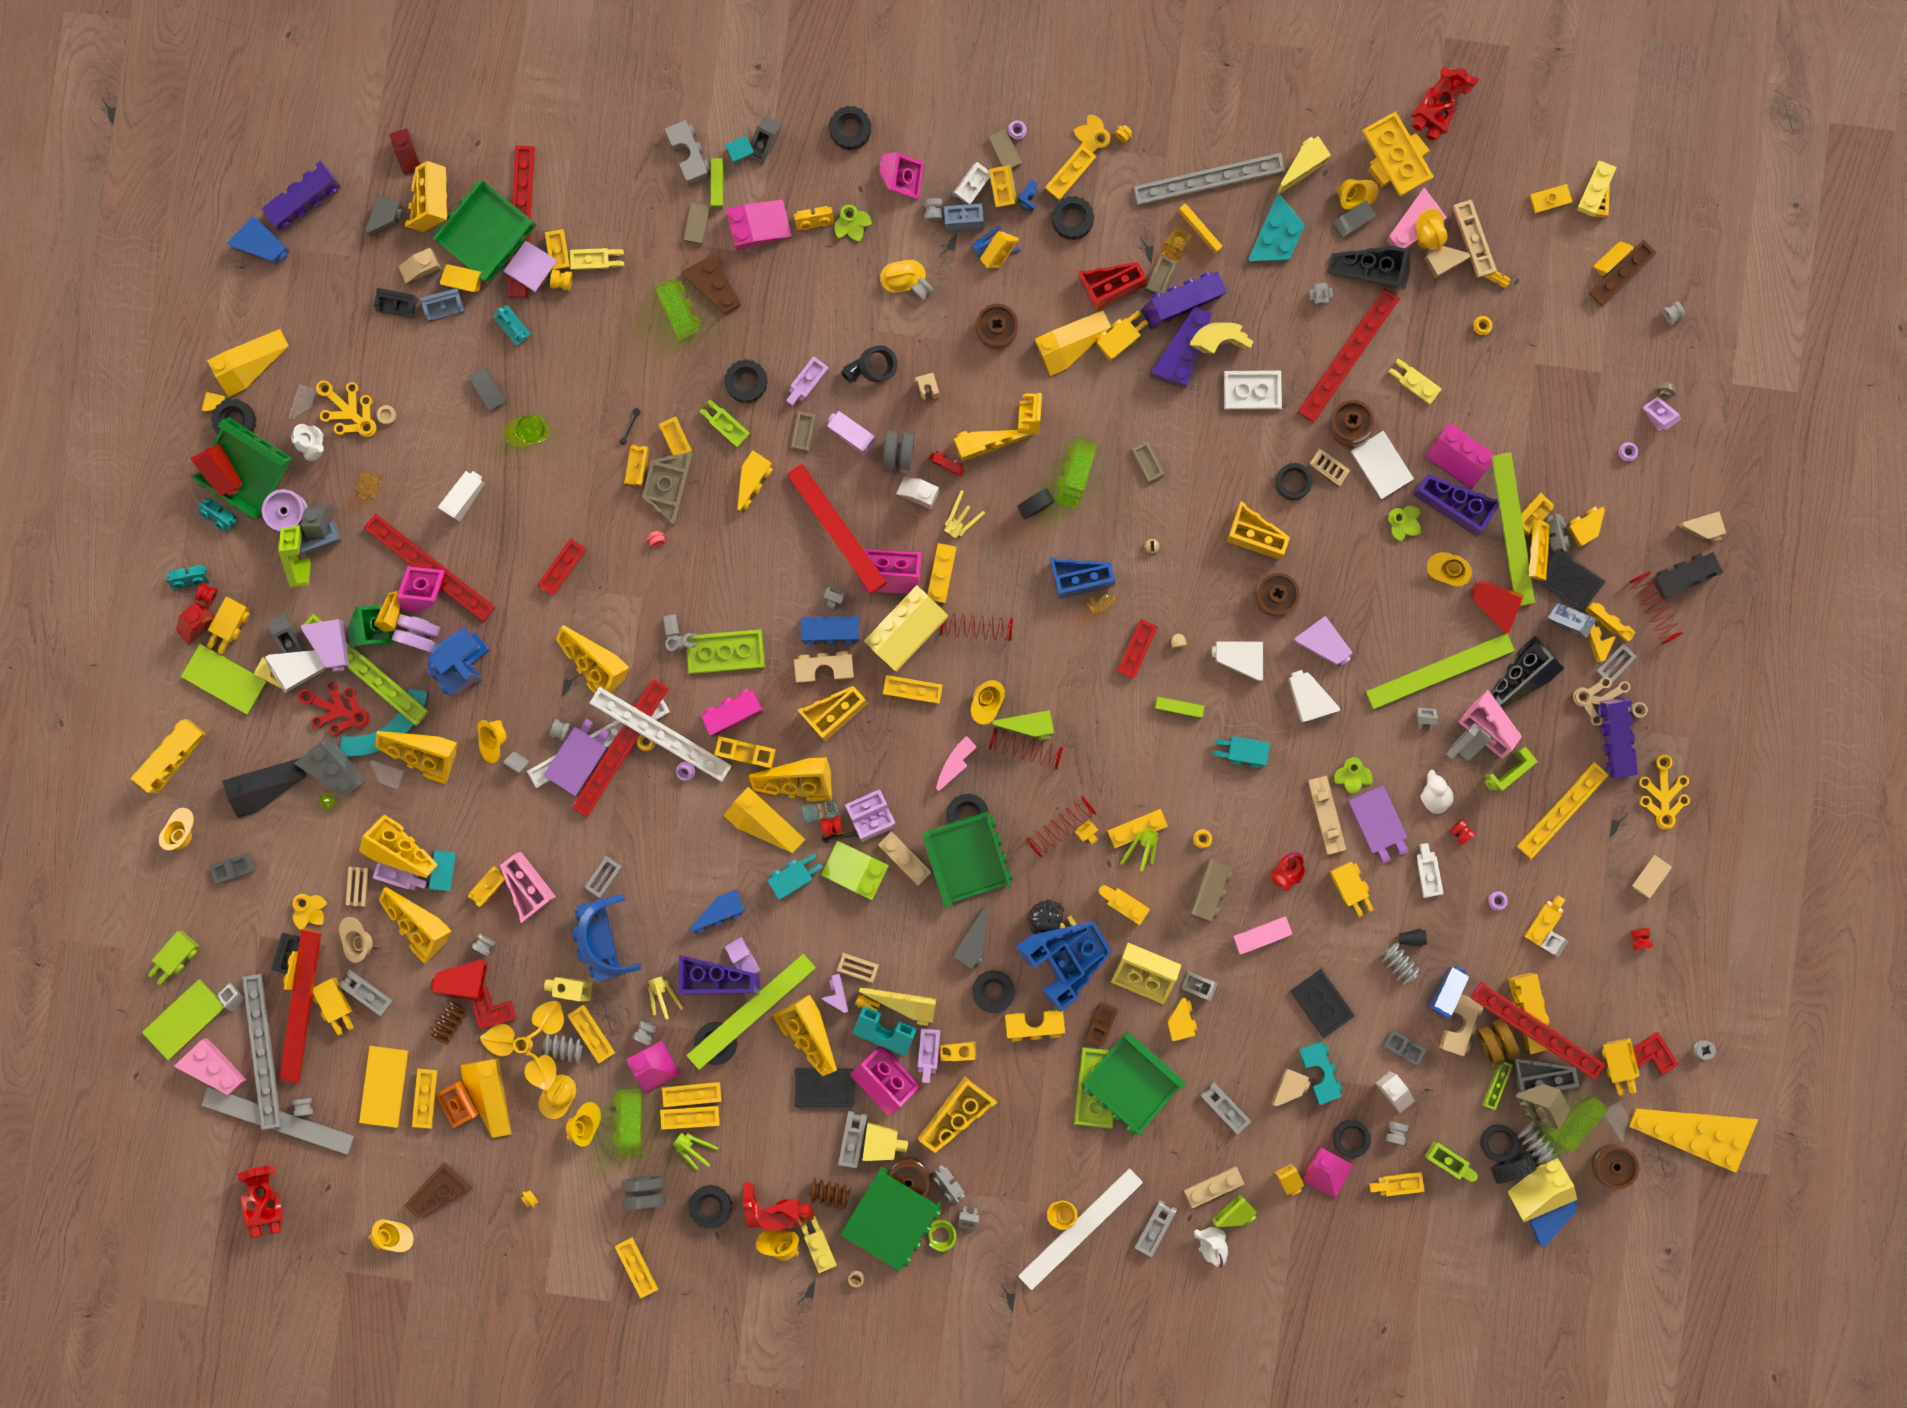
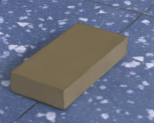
(1005, 149)
(697, 223)
(1161, 275)
(803, 431)
(1147, 461)

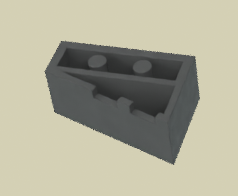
(331, 767)
(1534, 1073)

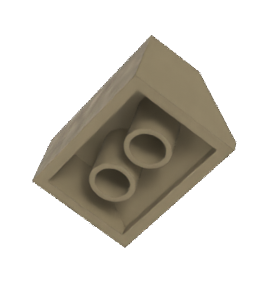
(1210, 890)

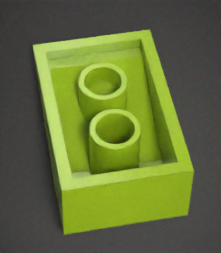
(1030, 725)
(855, 870)

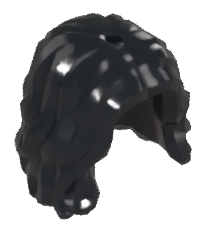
(1043, 911)

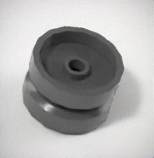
(897, 451)
(643, 1192)

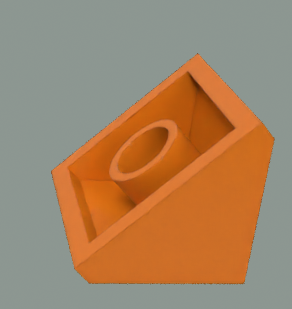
(457, 1104)

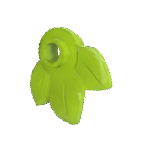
(852, 226)
(1407, 522)
(1353, 778)

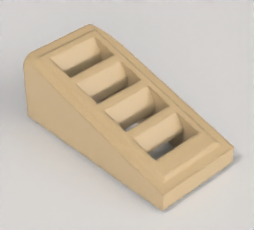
(1313, 464)

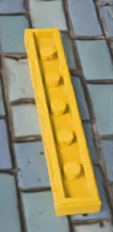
(1562, 810)

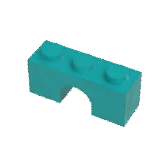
(870, 1029)
(1327, 1088)

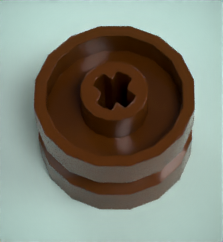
(998, 337)
(1342, 423)
(1284, 586)
(912, 1170)
(1626, 1170)

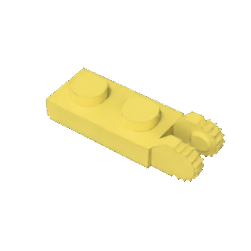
(594, 259)
(1416, 382)
(819, 1247)

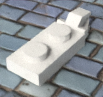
(1429, 872)

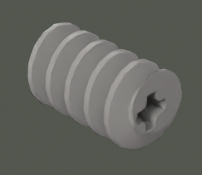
(1400, 964)
(562, 1048)
(1537, 1144)

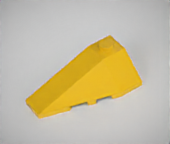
(805, 1026)

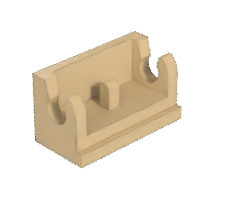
(926, 384)
(1651, 877)

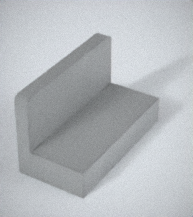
(1469, 742)

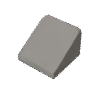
(516, 762)
(231, 997)

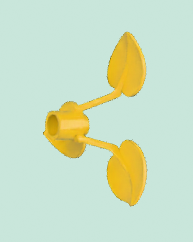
(541, 1070)

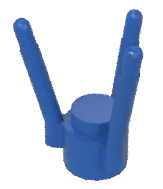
(981, 244)

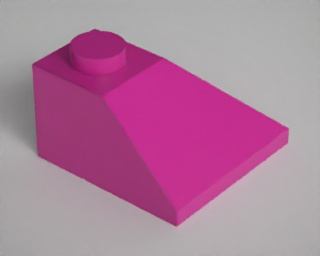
(902, 174)
(419, 588)
(653, 1066)
(1327, 1172)

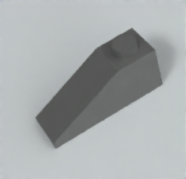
(971, 947)

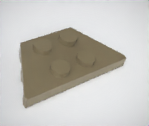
(667, 483)

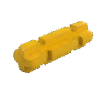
(1497, 278)

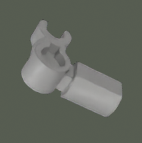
(674, 642)

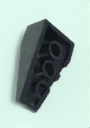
(256, 789)

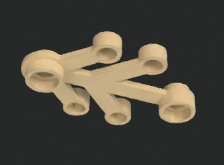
(1590, 698)

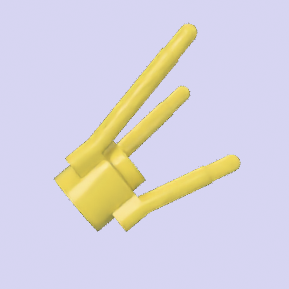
(955, 527)
(656, 987)

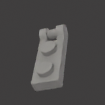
(366, 993)
(1226, 1109)
(852, 1140)
(1155, 1229)

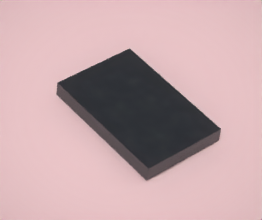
(1571, 580)
(1322, 1003)
(823, 1091)

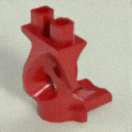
(1430, 109)
(261, 1214)
(781, 1216)

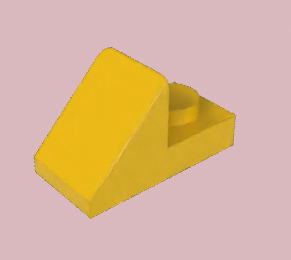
(1599, 647)

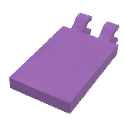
(577, 758)
(1379, 822)

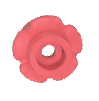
(656, 539)

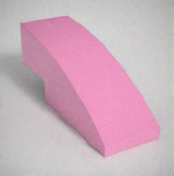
(955, 762)
(1262, 935)

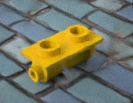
(822, 217)

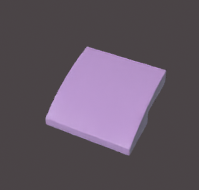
(530, 266)
(870, 815)

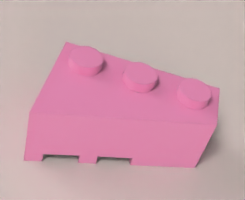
(1405, 232)
(1495, 722)
(526, 886)
(211, 1067)

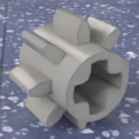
(1321, 293)

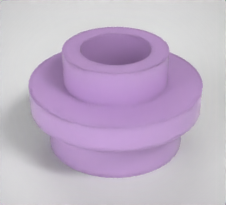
(1017, 124)
(1632, 447)
(681, 774)
(1504, 900)

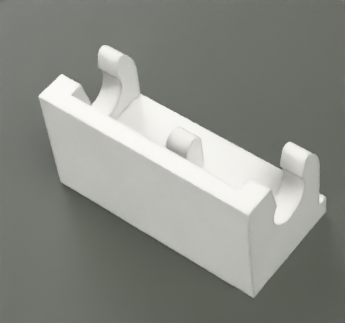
(971, 183)

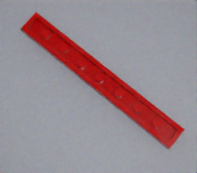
(522, 201)
(1348, 355)
(836, 528)
(418, 558)
(617, 751)
(300, 1005)
(1537, 1030)

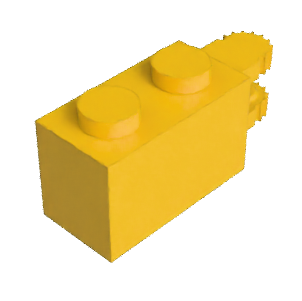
(1120, 337)
(228, 623)
(1351, 887)
(1124, 904)
(333, 1004)
(1621, 1064)

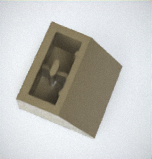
(1544, 1105)

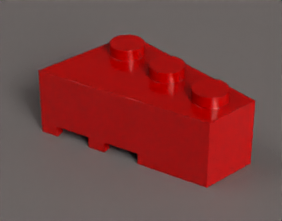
(1112, 283)

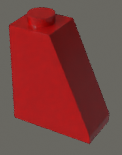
(217, 470)
(1497, 603)
(194, 622)
(461, 981)

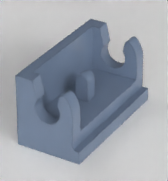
(963, 218)
(442, 304)
(312, 544)
(1571, 620)

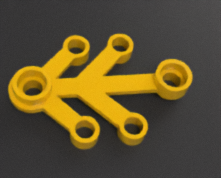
(349, 411)
(1664, 795)

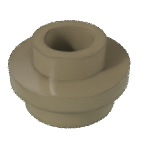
(1666, 390)

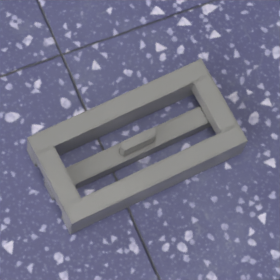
(1622, 668)
(596, 873)

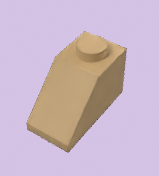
(1444, 260)
(419, 265)
(1705, 527)
(1290, 1087)

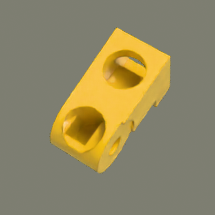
(958, 1051)

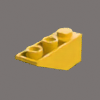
(752, 474)

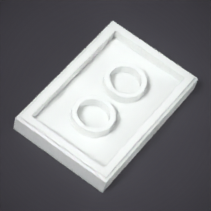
(1252, 390)
(1382, 465)

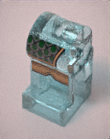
(820, 811)

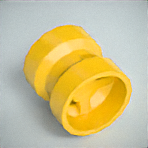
(561, 280)

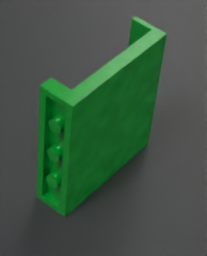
(484, 231)
(256, 464)
(966, 858)
(1132, 1083)
(890, 1220)

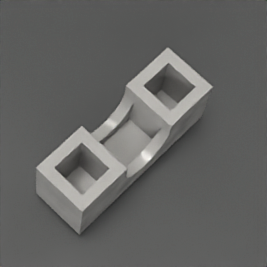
(682, 136)

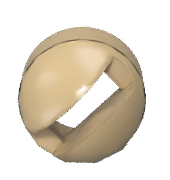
(1147, 546)
(1178, 641)
(854, 1281)

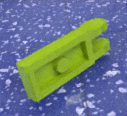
(726, 425)

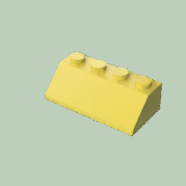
(906, 628)

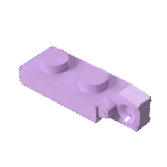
(806, 380)
(398, 877)
(928, 1053)

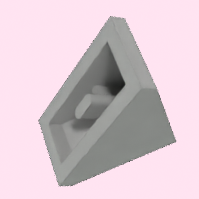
(1199, 985)

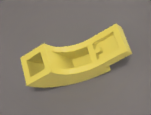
(1213, 334)

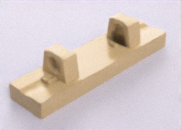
(1474, 238)
(1326, 815)

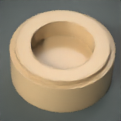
(386, 415)

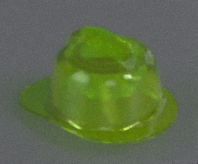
(526, 430)

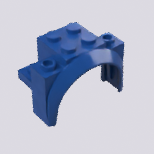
(452, 661)
(596, 940)

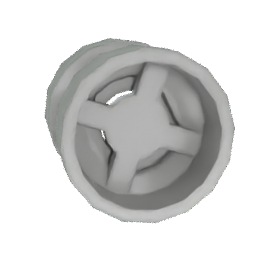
(933, 209)
(644, 1032)
(1397, 1133)

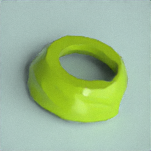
(949, 1243)

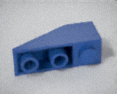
(722, 907)

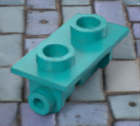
(511, 325)
(209, 510)
(179, 579)

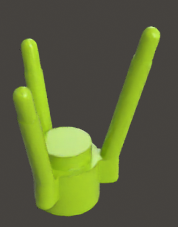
(1148, 839)
(684, 1144)

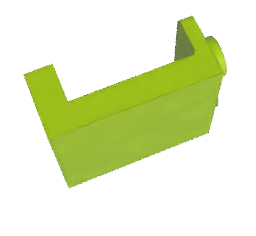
(296, 570)
(1526, 760)

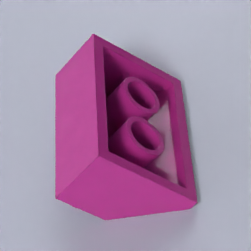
(1460, 455)
(898, 569)
(731, 712)
(885, 1080)

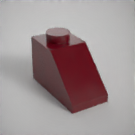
(405, 150)

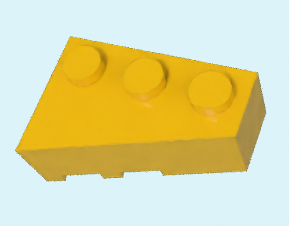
(429, 197)
(1257, 534)
(834, 712)

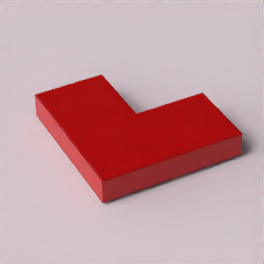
(490, 1015)
(1655, 1049)

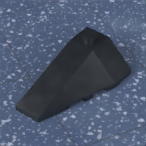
(1380, 266)
(1530, 671)

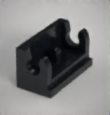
(395, 303)
(287, 944)

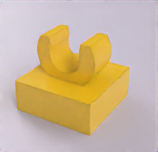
(1087, 831)

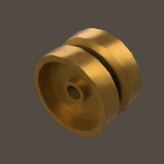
(1498, 1042)

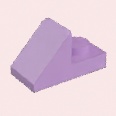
(1661, 414)
(741, 956)
(837, 1000)

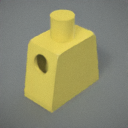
(569, 988)
(882, 1143)

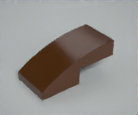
(1101, 1024)

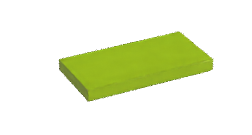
(726, 652)
(224, 679)
(183, 1019)
(1087, 1109)

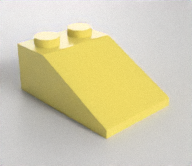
(1309, 159)
(1543, 1191)

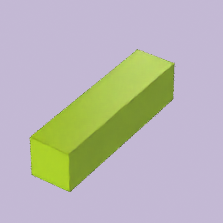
(717, 182)
(1179, 707)
(1497, 1085)

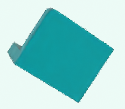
(739, 149)

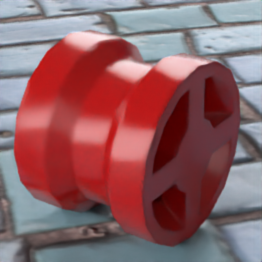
(206, 594)

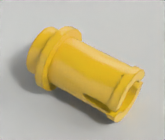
(864, 1001)

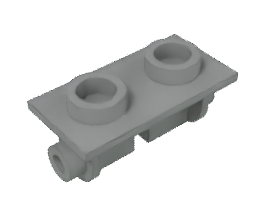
(1557, 526)
(951, 1192)

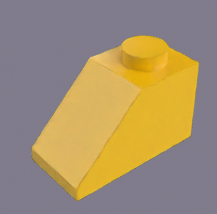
(1290, 1179)

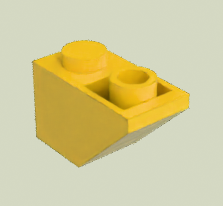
(1587, 528)
(1180, 1022)

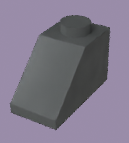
(764, 139)
(384, 215)
(316, 520)
(285, 635)

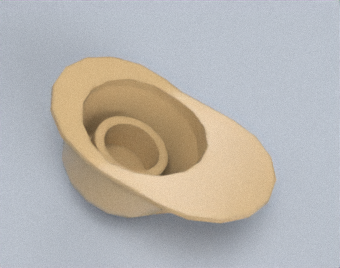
(354, 939)

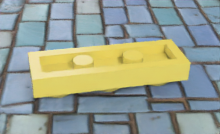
(1596, 188)

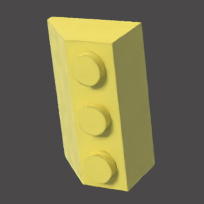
(1146, 973)

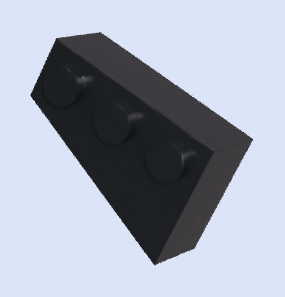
(1687, 575)

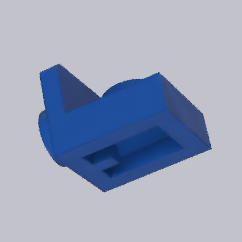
(1028, 193)

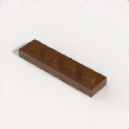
(1622, 273)

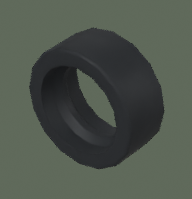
(891, 363)
(1308, 481)
(1035, 504)
(1366, 1138)
(1499, 1157)

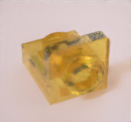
(1176, 243)
(367, 485)
(1106, 601)

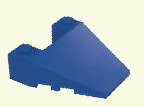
(1072, 956)

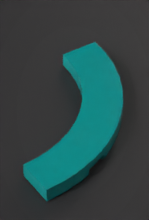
(366, 744)

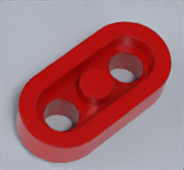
(954, 467)

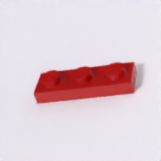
(562, 567)
(1137, 648)

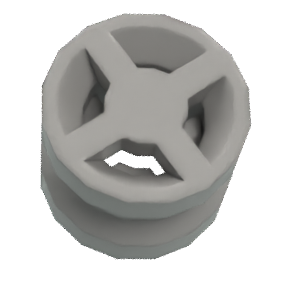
(922, 288)
(1674, 313)
(559, 730)
(483, 944)
(1700, 1048)
(302, 1106)

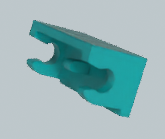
(442, 875)

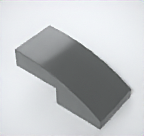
(1354, 219)
(487, 388)
(232, 868)
(1405, 1048)

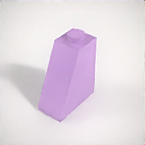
(851, 432)
(1324, 642)
(329, 643)

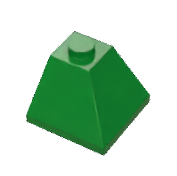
(362, 629)

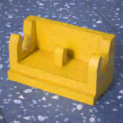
(1003, 185)
(1030, 413)
(636, 465)
(1536, 510)
(487, 886)

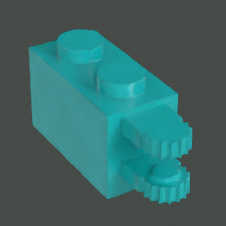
(1244, 751)
(792, 877)

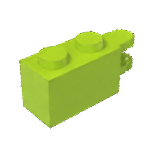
(173, 956)
(1450, 1162)

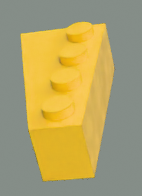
(169, 756)
(1528, 996)
(958, 1111)

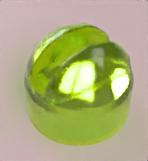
(326, 801)

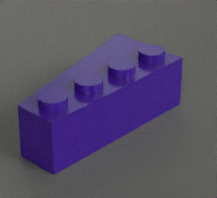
(301, 197)
(708, 978)

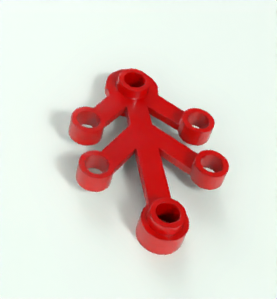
(338, 709)

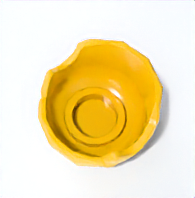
(1062, 1215)

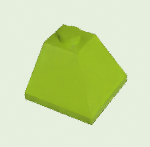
(1235, 1213)

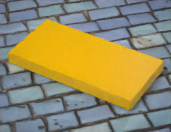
(1397, 154)
(384, 1086)

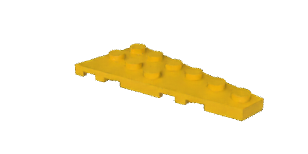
(1706, 1136)

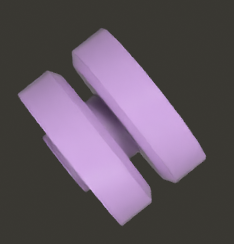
(274, 508)
(416, 632)

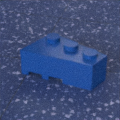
(1081, 576)
(830, 630)

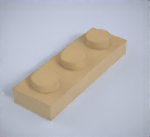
(904, 858)
(1214, 1187)

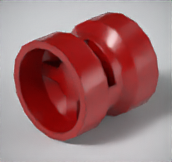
(827, 827)
(1462, 832)
(1641, 938)

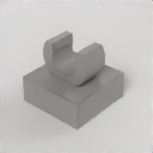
(834, 596)
(1427, 716)
(1554, 943)
(968, 1220)

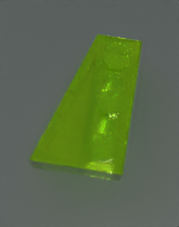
(677, 307)
(1076, 472)
(628, 1121)
(1578, 1124)

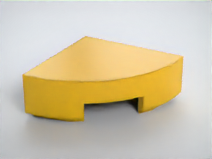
(211, 401)

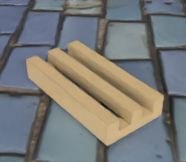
(357, 882)
(842, 962)

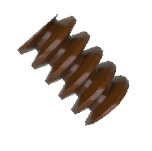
(448, 1022)
(829, 1193)

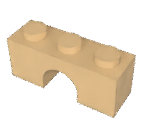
(806, 667)
(1458, 1041)

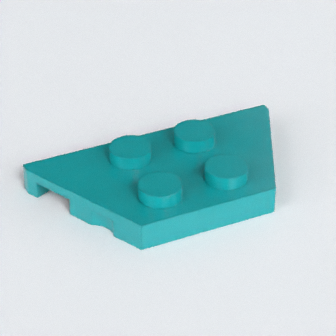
(1278, 234)

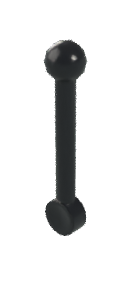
(636, 412)
(826, 840)

